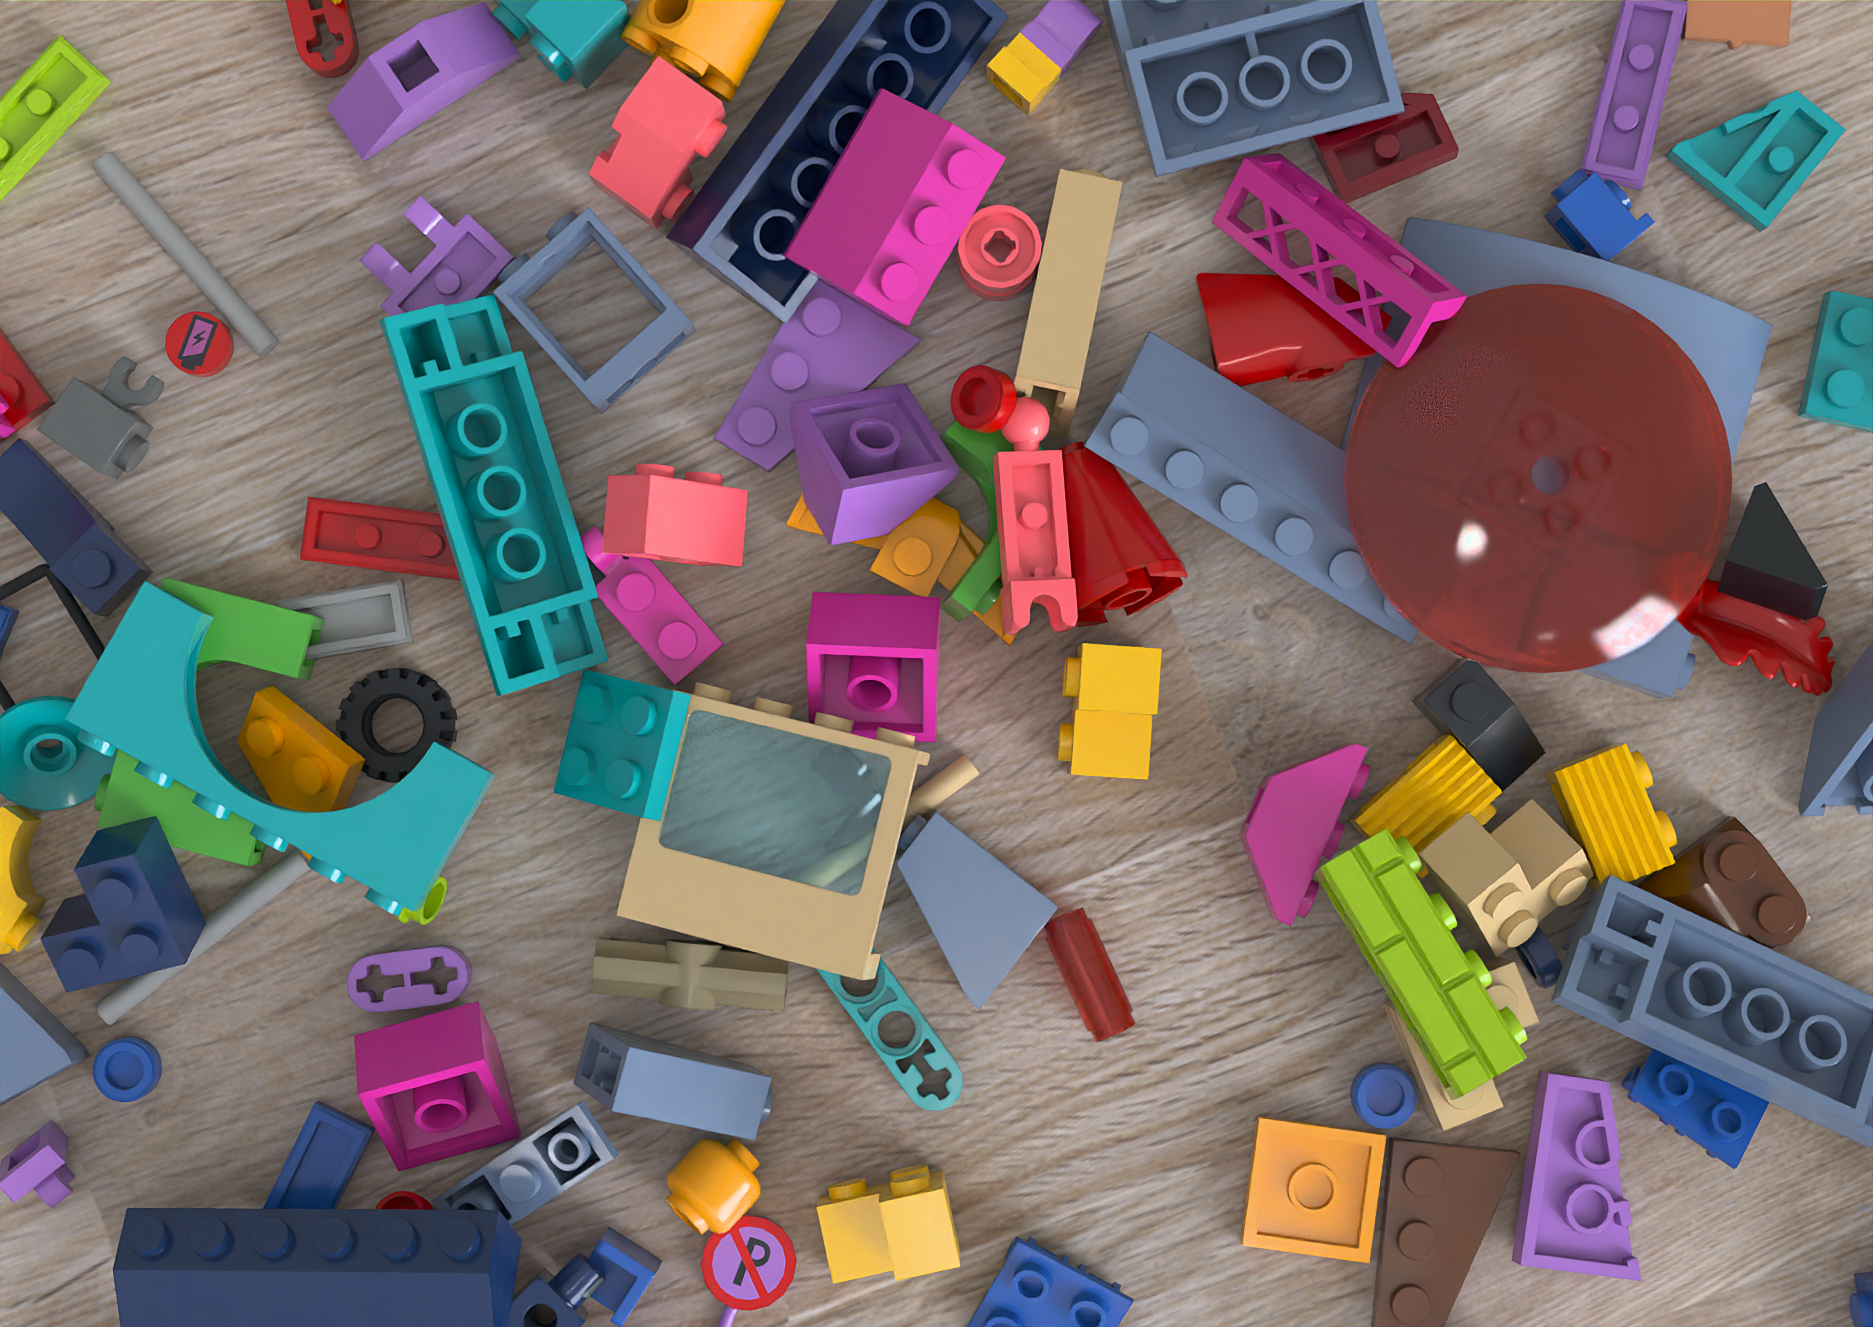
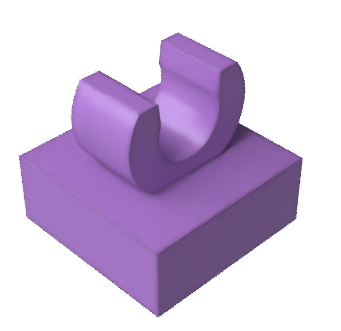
(38, 1166)

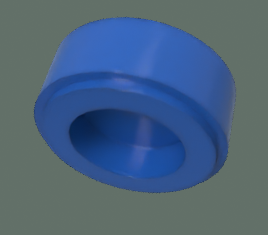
(127, 1069)
(1383, 1095)

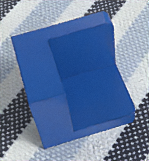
(626, 1271)

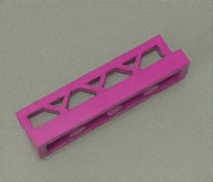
(1348, 237)

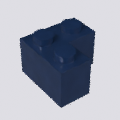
(132, 914)

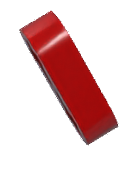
(307, 35)

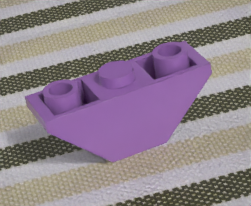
(420, 76)

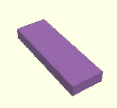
(1634, 90)

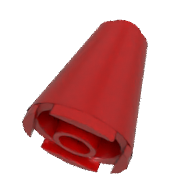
(1113, 541)

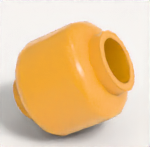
(713, 1185)

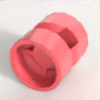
(999, 253)

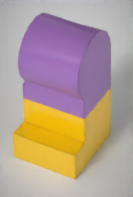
(1042, 52)

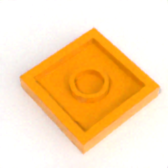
(1313, 1189)

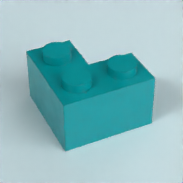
(569, 35)

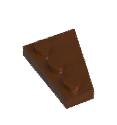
(1433, 1225)

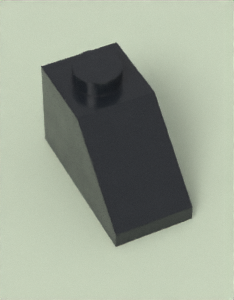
(1482, 720)

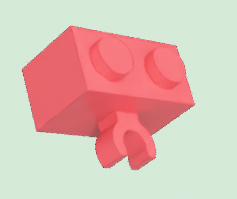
(675, 518)

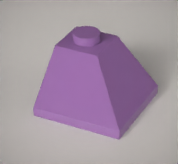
(867, 460)

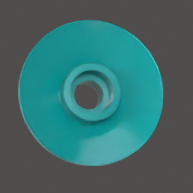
(41, 775)

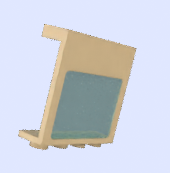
(775, 834)

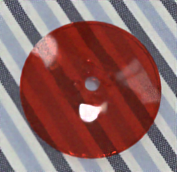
(1450, 496)

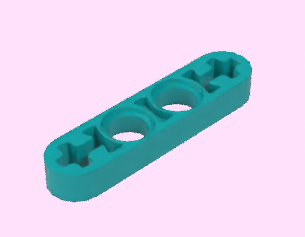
(867, 1012)

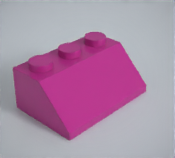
(894, 207)

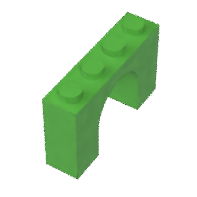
(239, 633)

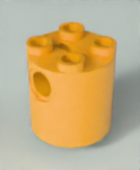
(704, 37)

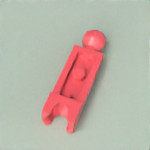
(1032, 524)

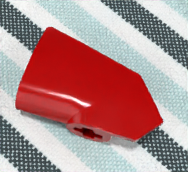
(1272, 331)

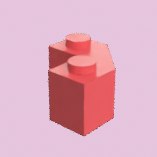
(659, 136)

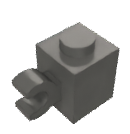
(99, 423)

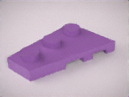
(820, 352)
(1571, 1187)

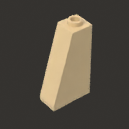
(1067, 293)

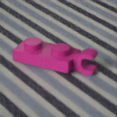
(652, 610)

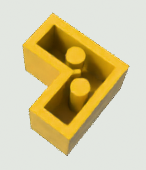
(1111, 711)
(889, 1226)

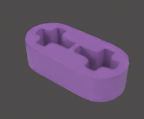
(411, 993)

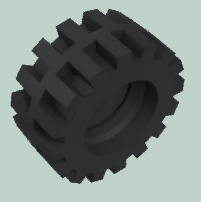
(374, 691)

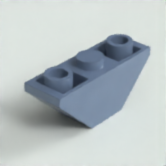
(534, 1167)

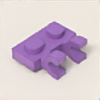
(455, 271)

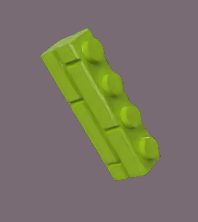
(1421, 964)

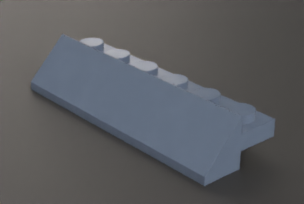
(1240, 471)
(1723, 1006)

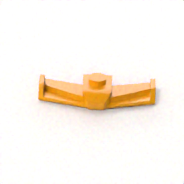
(920, 552)

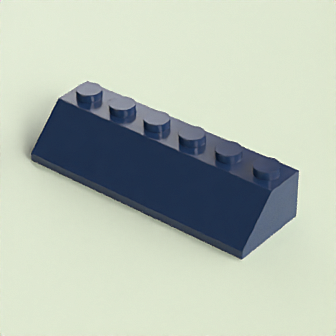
(794, 140)
(315, 1268)

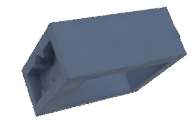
(637, 358)

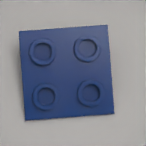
(1697, 1105)
(1048, 1292)

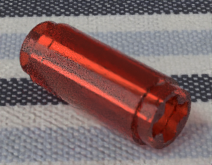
(1089, 974)

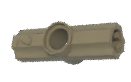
(689, 974)

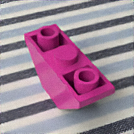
(1297, 824)

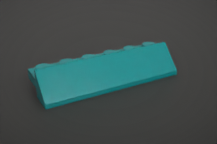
(497, 491)

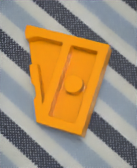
(297, 756)

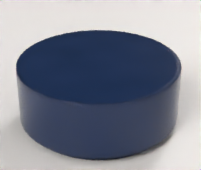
(1540, 959)

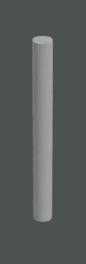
(185, 254)
(216, 927)

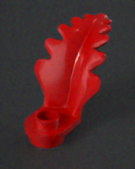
(1768, 637)

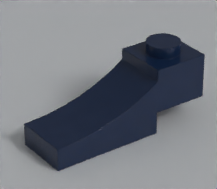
(67, 531)

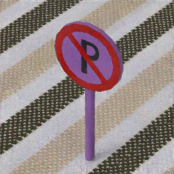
(748, 1265)

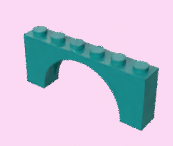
(147, 707)

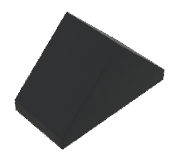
(1771, 562)

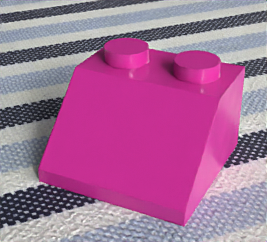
(875, 662)
(435, 1086)

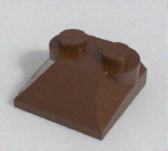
(1733, 884)

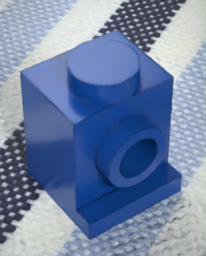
(1595, 216)

